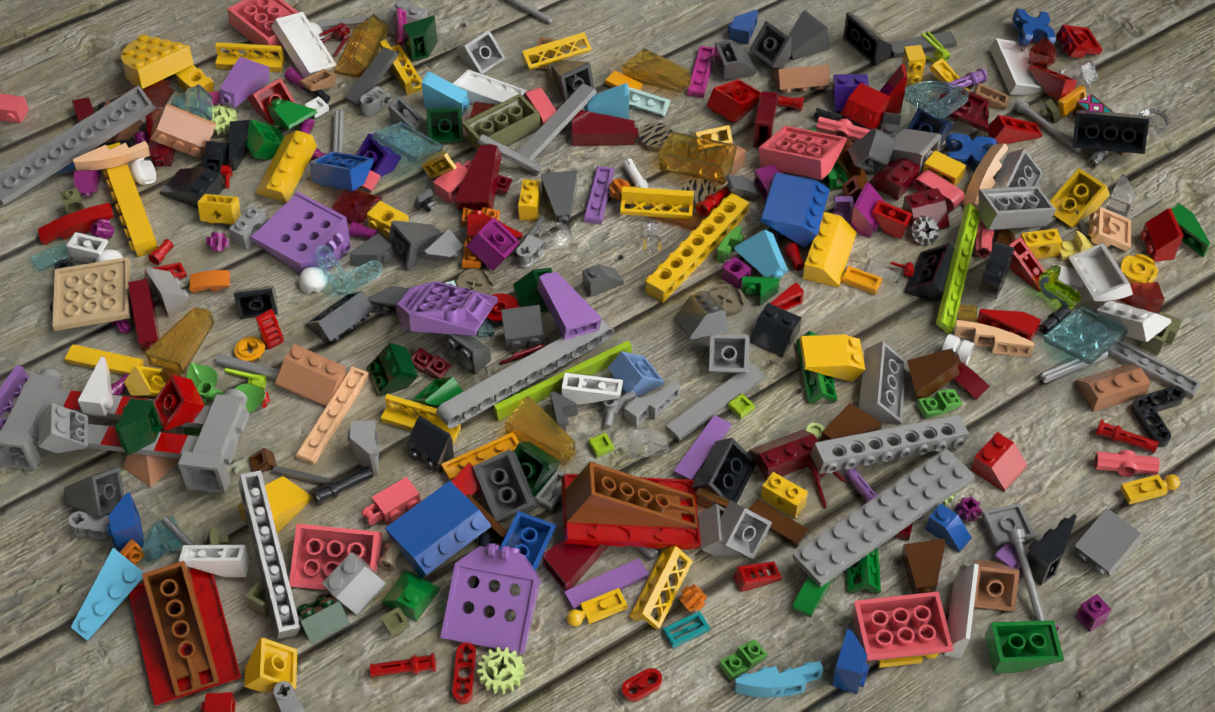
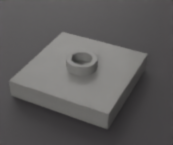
(1006, 519)

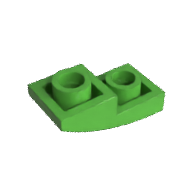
(729, 242)
(941, 403)
(743, 660)

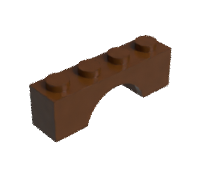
(855, 176)

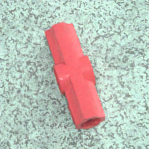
(841, 128)
(983, 240)
(1126, 463)

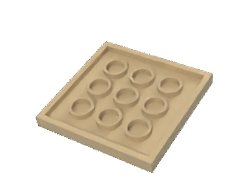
(91, 294)

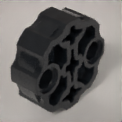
(996, 270)

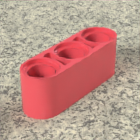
(541, 103)
(928, 180)

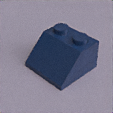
(925, 122)

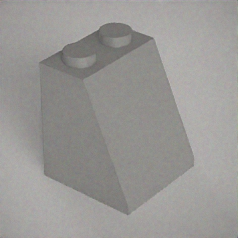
(915, 146)
(1108, 542)

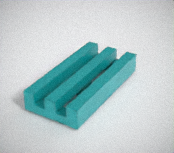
(689, 636)

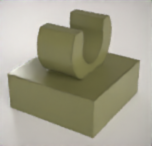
(1050, 112)
(214, 538)
(395, 622)

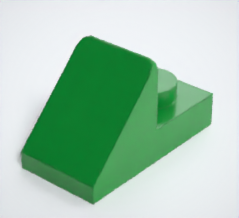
(762, 286)

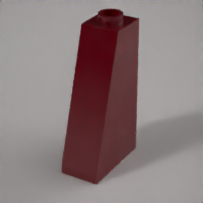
(765, 118)
(602, 130)
(161, 154)
(481, 180)
(144, 313)
(570, 562)

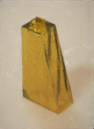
(657, 71)
(181, 343)
(534, 425)

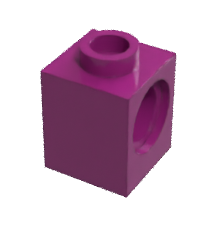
(733, 271)
(1093, 612)

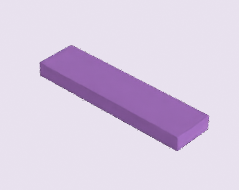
(599, 195)
(699, 451)
(617, 578)

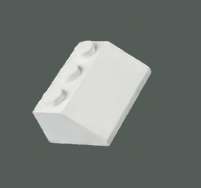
(1139, 322)

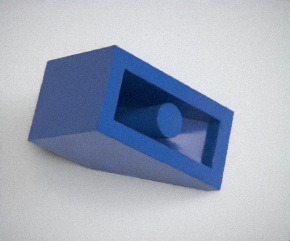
(743, 27)
(948, 526)

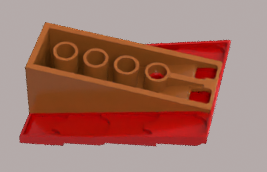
(636, 508)
(185, 649)

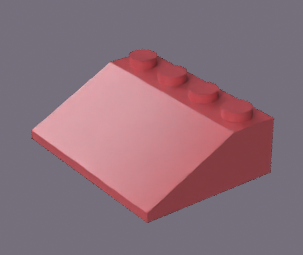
(256, 17)
(802, 152)
(323, 548)
(901, 626)

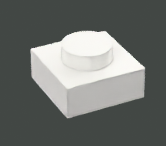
(319, 105)

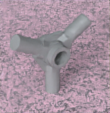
(613, 406)

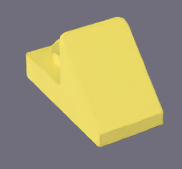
(1071, 247)

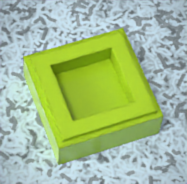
(741, 406)
(601, 445)

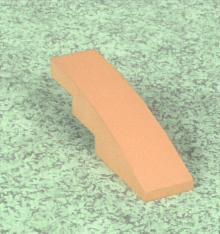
(104, 158)
(984, 173)
(1000, 340)

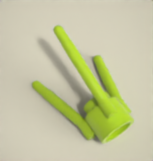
(940, 51)
(254, 379)

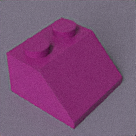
(862, 217)
(493, 244)

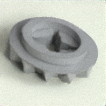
(920, 236)

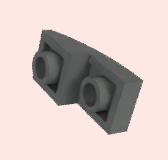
(742, 186)

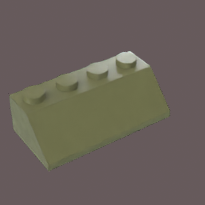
(504, 122)

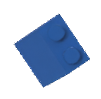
(125, 523)
(851, 665)

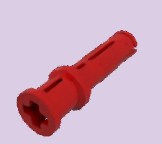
(712, 201)
(1116, 434)
(413, 665)

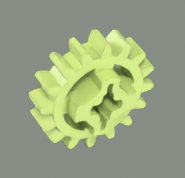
(220, 117)
(507, 676)

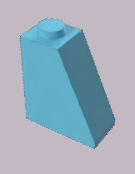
(443, 94)
(611, 102)
(763, 254)

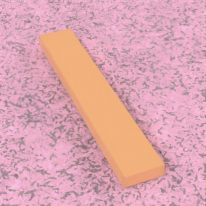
(332, 415)

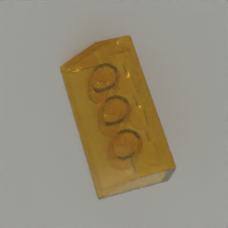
(362, 47)
(697, 157)

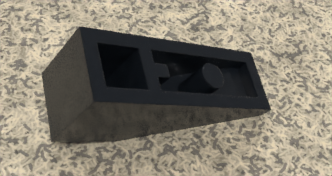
(238, 142)

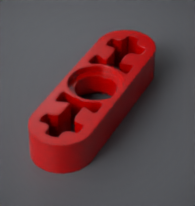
(468, 681)

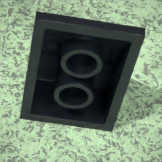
(191, 184)

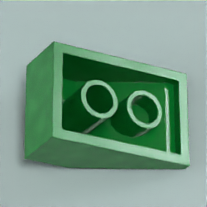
(1022, 645)

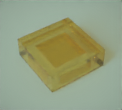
(967, 313)

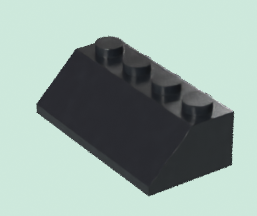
(1110, 131)

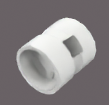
(963, 348)

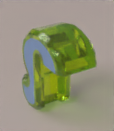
(1056, 289)

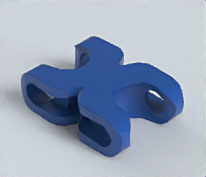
(1031, 27)
(968, 151)

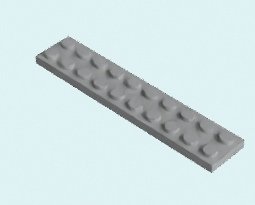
(74, 143)
(882, 517)

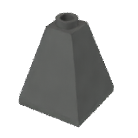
(808, 37)
(570, 76)
(559, 193)
(409, 240)
(96, 493)

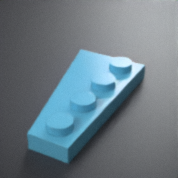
(109, 590)

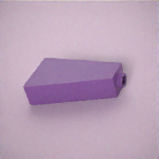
(243, 81)
(567, 307)

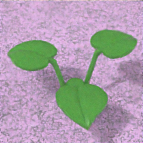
(206, 378)

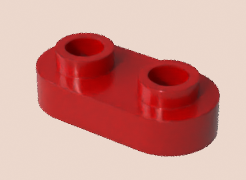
(640, 684)

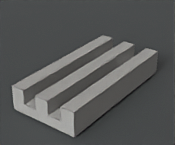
(546, 502)

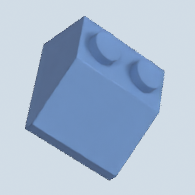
(635, 373)

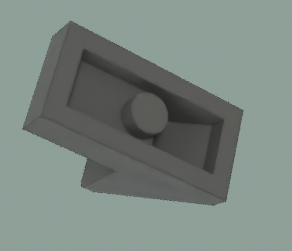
(402, 112)
(891, 123)
(562, 409)

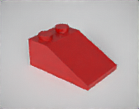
(733, 99)

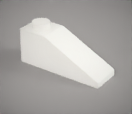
(590, 389)
(97, 394)
(217, 559)

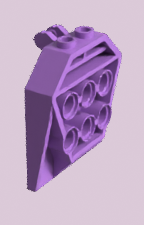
(300, 229)
(444, 309)
(477, 628)

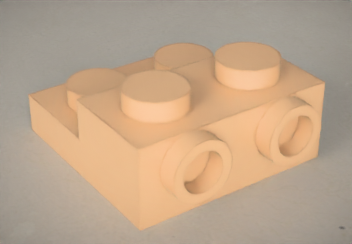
(1110, 229)

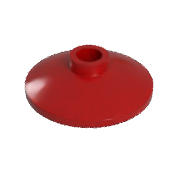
(505, 301)

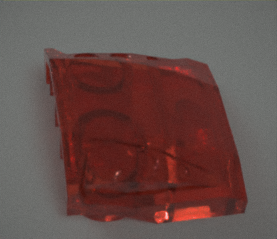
(355, 205)

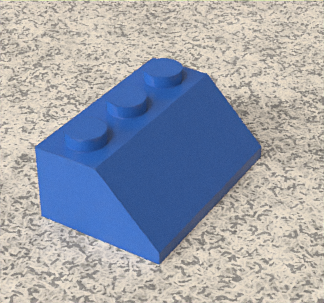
(340, 170)
(530, 536)

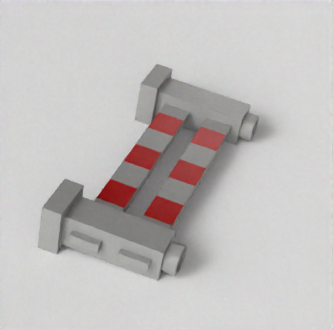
(201, 457)

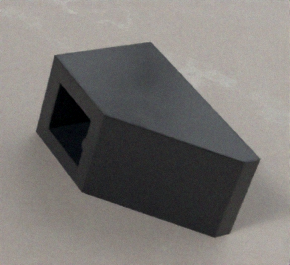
(216, 155)

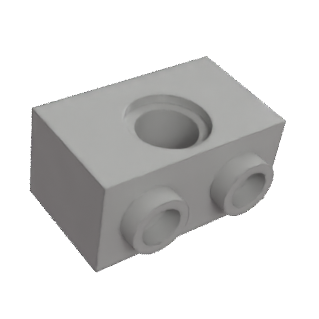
(247, 225)

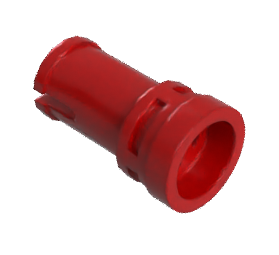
(795, 103)
(159, 254)
(793, 254)

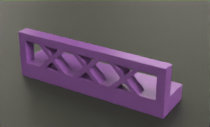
(11, 389)

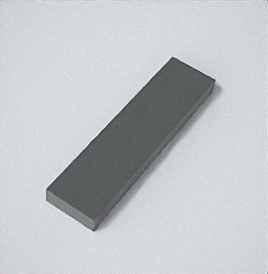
(946, 39)
(371, 75)

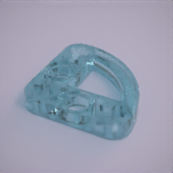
(917, 96)

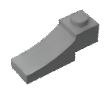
(654, 405)

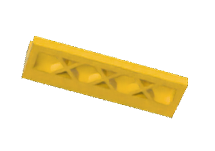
(555, 48)
(228, 60)
(400, 71)
(657, 199)
(405, 417)
(657, 580)

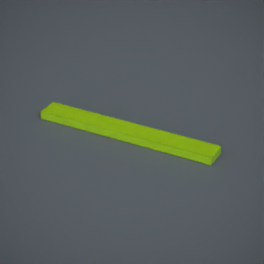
(958, 269)
(554, 384)

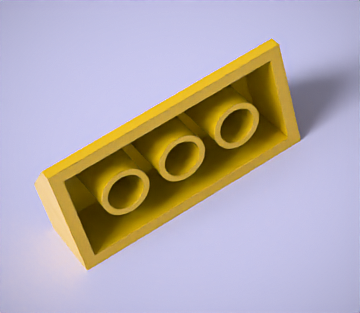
(287, 166)
(829, 251)

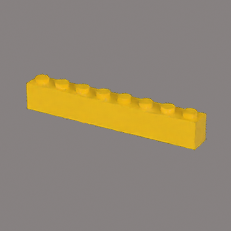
(131, 207)

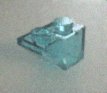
(160, 541)

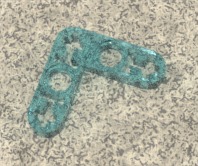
(347, 278)

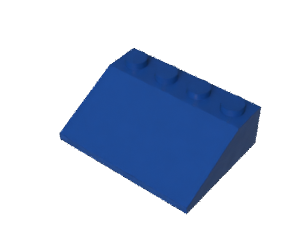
(795, 207)
(437, 528)

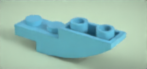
(771, 683)

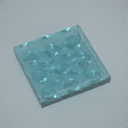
(407, 142)
(1085, 335)

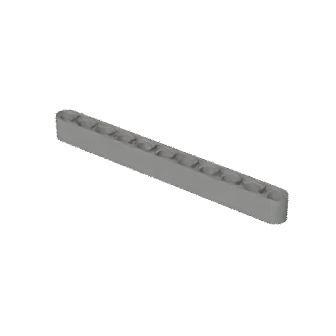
(520, 375)

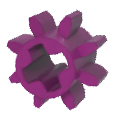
(102, 229)
(217, 241)
(968, 509)

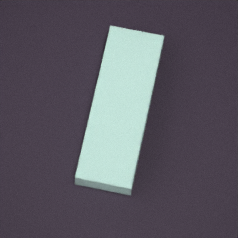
(648, 102)

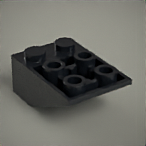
(1047, 553)

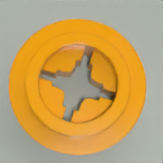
(255, 343)

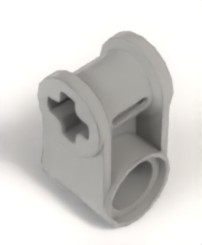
(374, 101)
(530, 251)
(90, 526)
(287, 703)

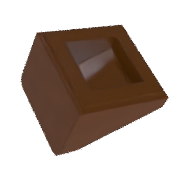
(262, 460)

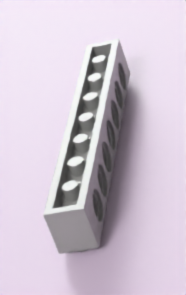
(889, 444)
(268, 555)

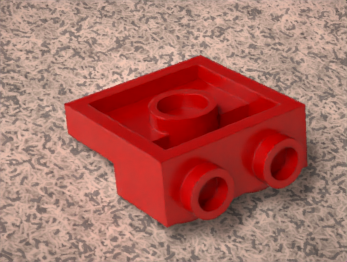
(1078, 41)

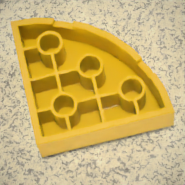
(153, 59)

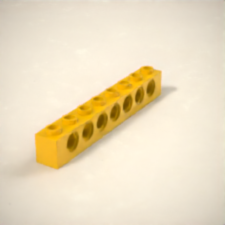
(696, 247)

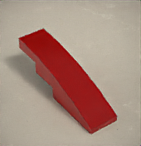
(74, 222)

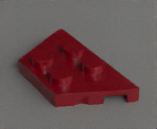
(973, 112)

